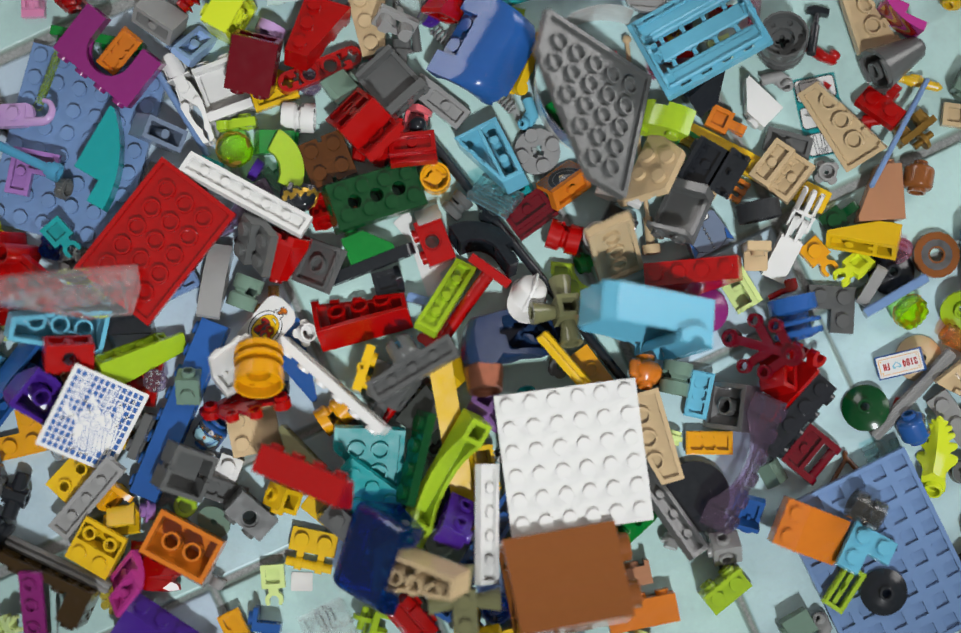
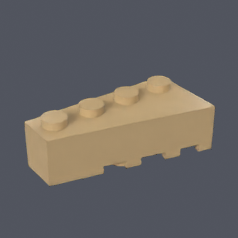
(428, 575)

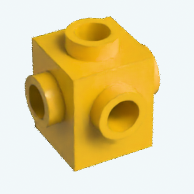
(282, 499)

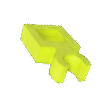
(854, 266)

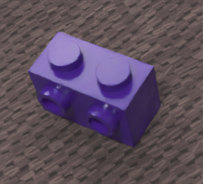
(456, 522)

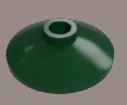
(871, 418)

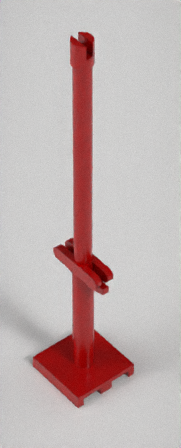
(464, 306)

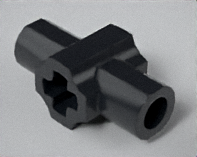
(16, 495)

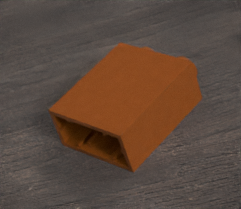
(569, 579)

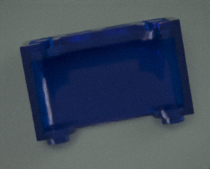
(371, 551)

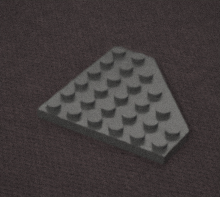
(596, 98)

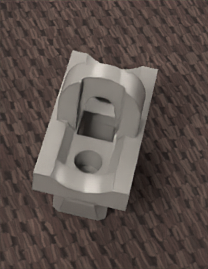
(386, 22)

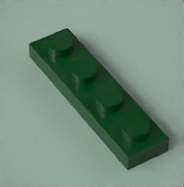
(416, 457)

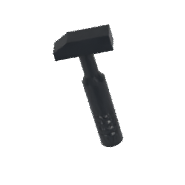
(818, 12)

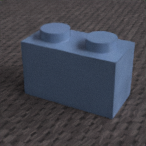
(158, 132)

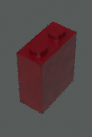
(253, 64)

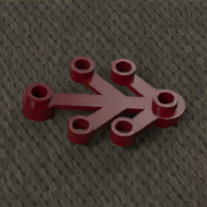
(765, 346)

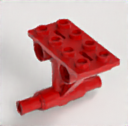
(17, 259)

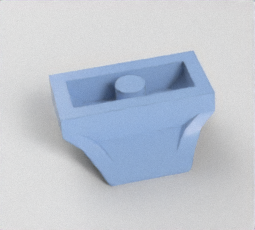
(193, 46)

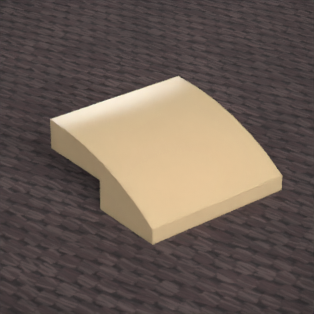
(782, 171)

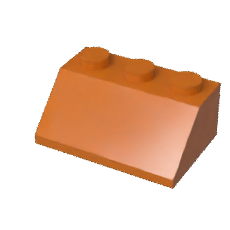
(182, 546)

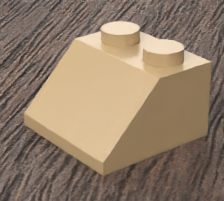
(248, 435)

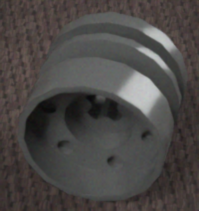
(793, 33)

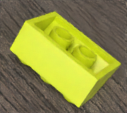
(226, 16)

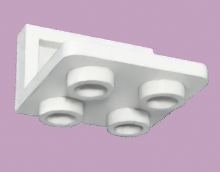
(222, 366)

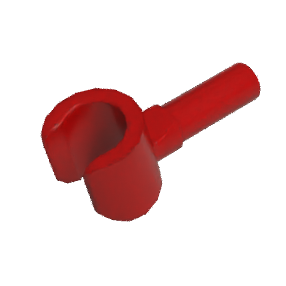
(790, 286)

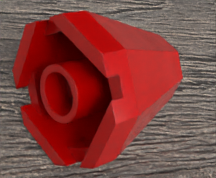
(288, 255)

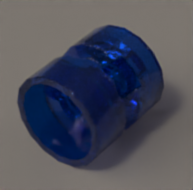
(497, 617)

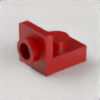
(320, 215)

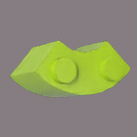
(669, 120)

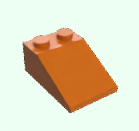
(808, 530)

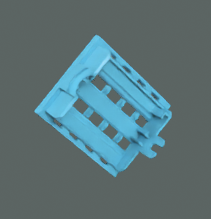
(682, 12)

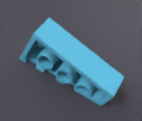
(31, 326)

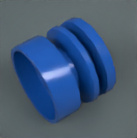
(795, 315)

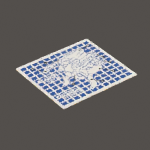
(91, 417)

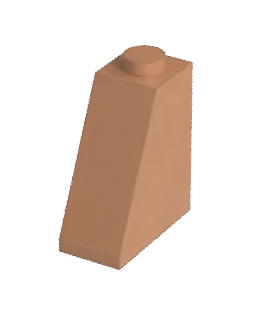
(886, 199)

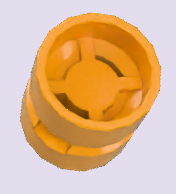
(435, 179)
(341, 412)

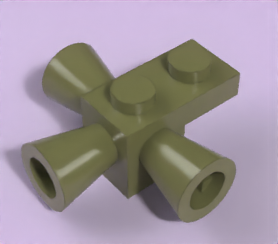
(562, 311)
(465, 606)

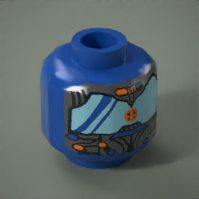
(913, 428)
(210, 434)

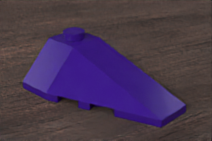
(33, 393)

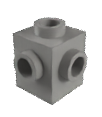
(724, 548)

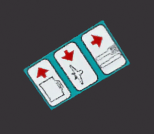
(809, 128)

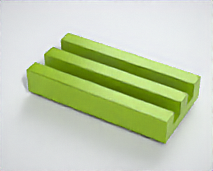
(833, 586)

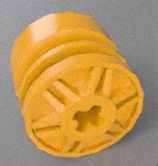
(258, 368)

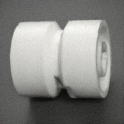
(298, 117)

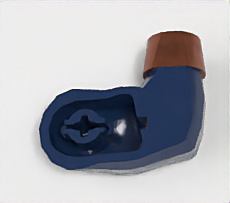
(496, 341)

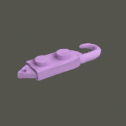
(24, 115)

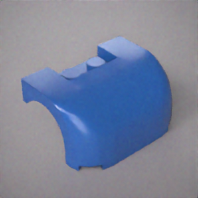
(486, 50)

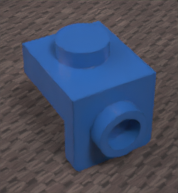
(751, 515)
(263, 626)

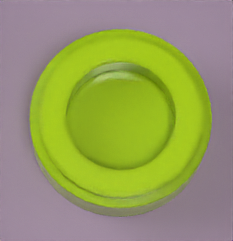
(185, 507)

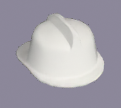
(522, 292)

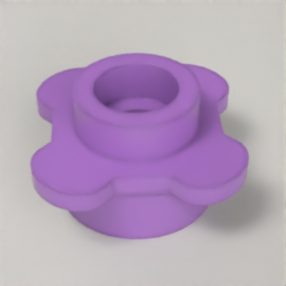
(147, 510)

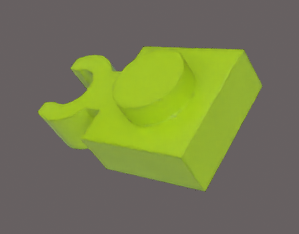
(242, 123)

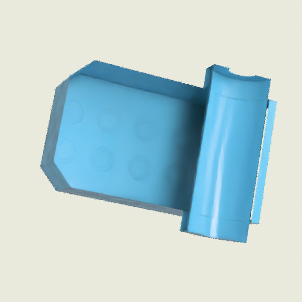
(650, 316)

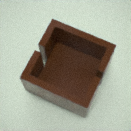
(327, 159)

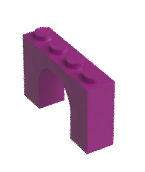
(77, 48)

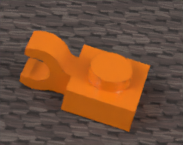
(722, 120)

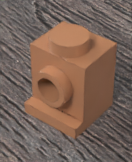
(639, 571)

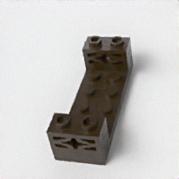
(79, 598)

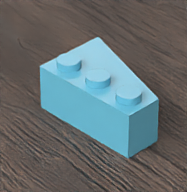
(493, 154)

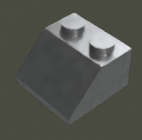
(729, 406)

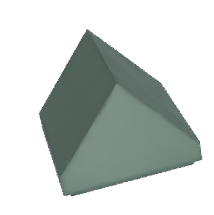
(772, 474)

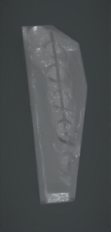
(75, 292)

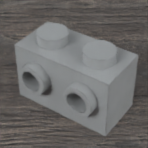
(160, 19)

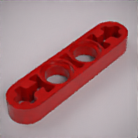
(320, 71)

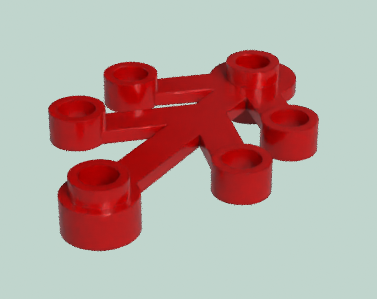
(246, 406)

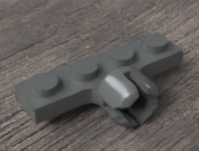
(410, 365)

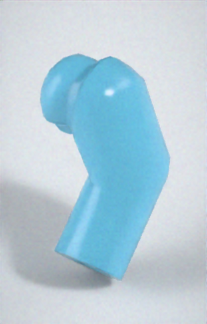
(530, 116)

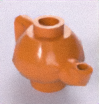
(645, 371)

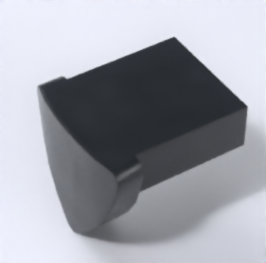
(388, 281)

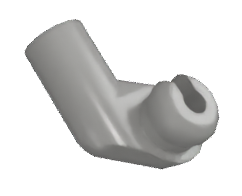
(822, 622)

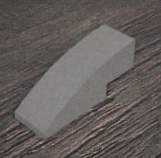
(214, 281)

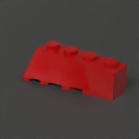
(694, 275)
(360, 319)
(304, 476)

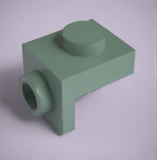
(188, 386)

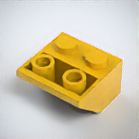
(97, 548)

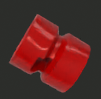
(564, 237)

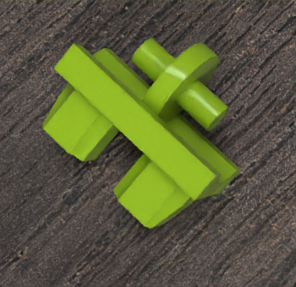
(369, 620)

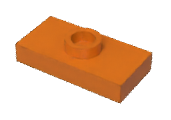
(119, 51)

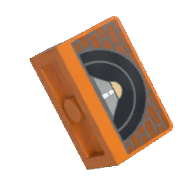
(564, 184)

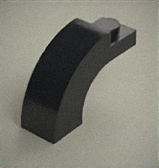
(485, 238)

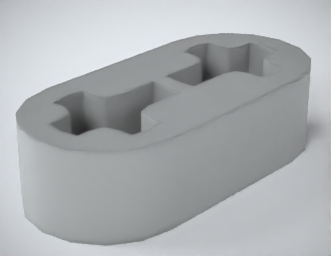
(871, 285)

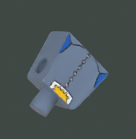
(710, 237)

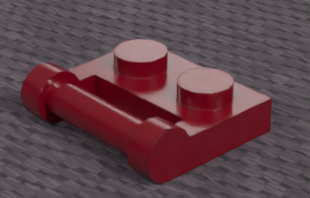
(803, 451)

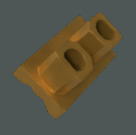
(922, 122)

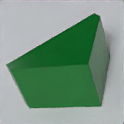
(263, 138)

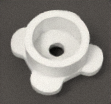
(310, 332)

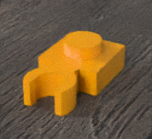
(815, 253)

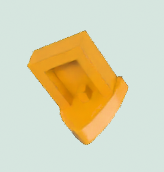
(115, 497)

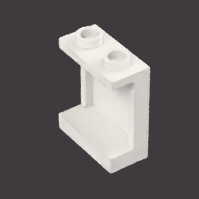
(219, 101)

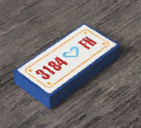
(900, 363)

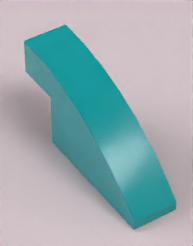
(104, 159)

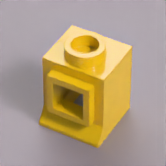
(123, 519)

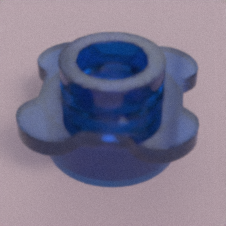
(46, 252)

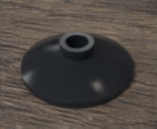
(890, 283)
(875, 584)

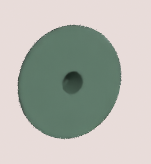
(213, 520)

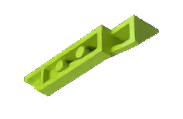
(139, 356)

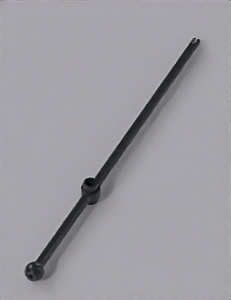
(419, 124)

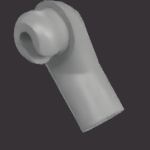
(777, 78)

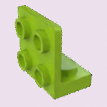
(724, 588)

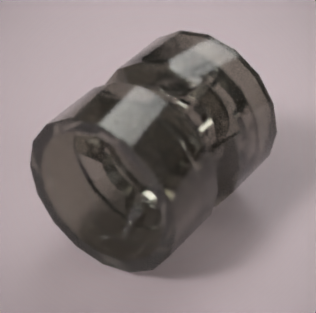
(863, 508)

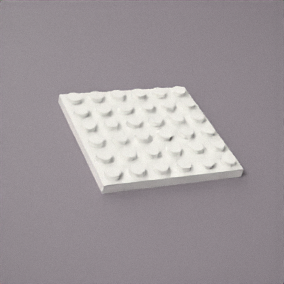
(573, 456)

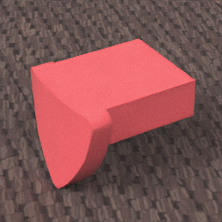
(413, 111)

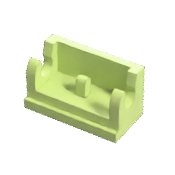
(742, 294)

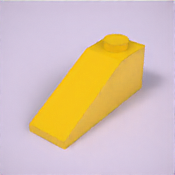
(872, 239)

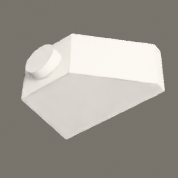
(758, 104)

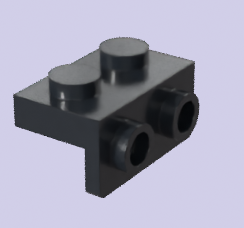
(703, 161)

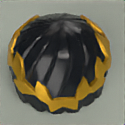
(301, 197)

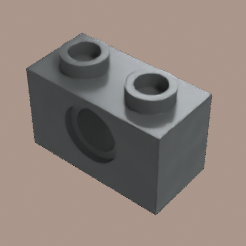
(242, 502)

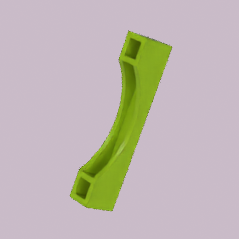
(462, 441)

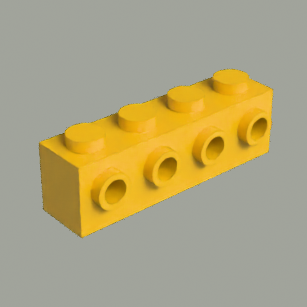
(71, 477)

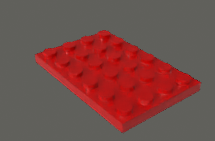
(164, 231)

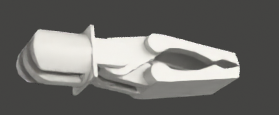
(178, 75)
(788, 247)

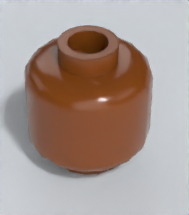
(918, 177)

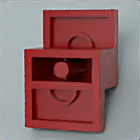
(365, 124)

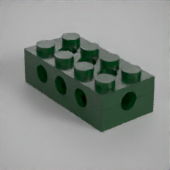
(369, 211)

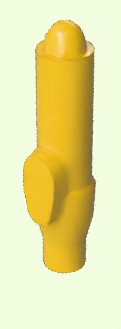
(917, 80)

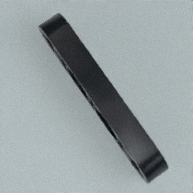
(375, 263)

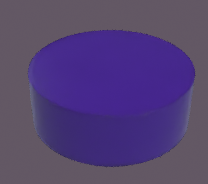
(255, 170)

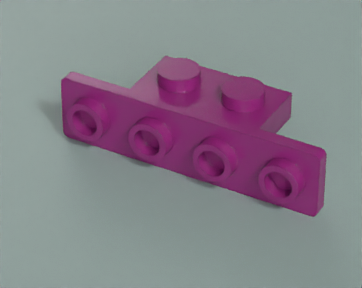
(32, 602)

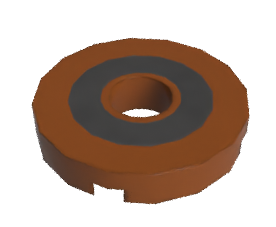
(949, 254)

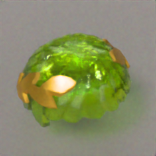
(234, 149)
(910, 311)

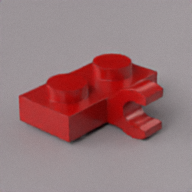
(881, 106)

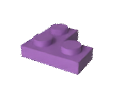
(21, 174)

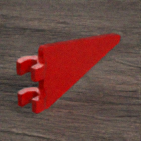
(805, 373)

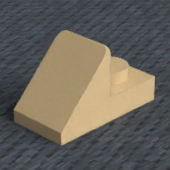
(755, 255)

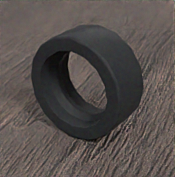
(758, 210)

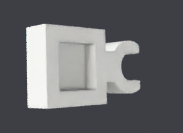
(228, 467)

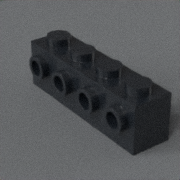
(800, 412)

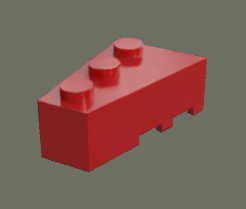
(313, 30)

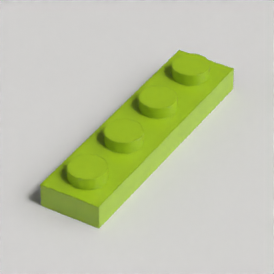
(445, 298)

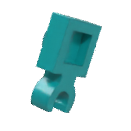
(58, 234)

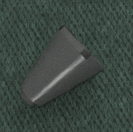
(890, 62)

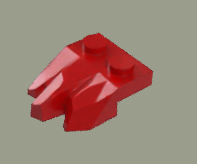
(156, 575)

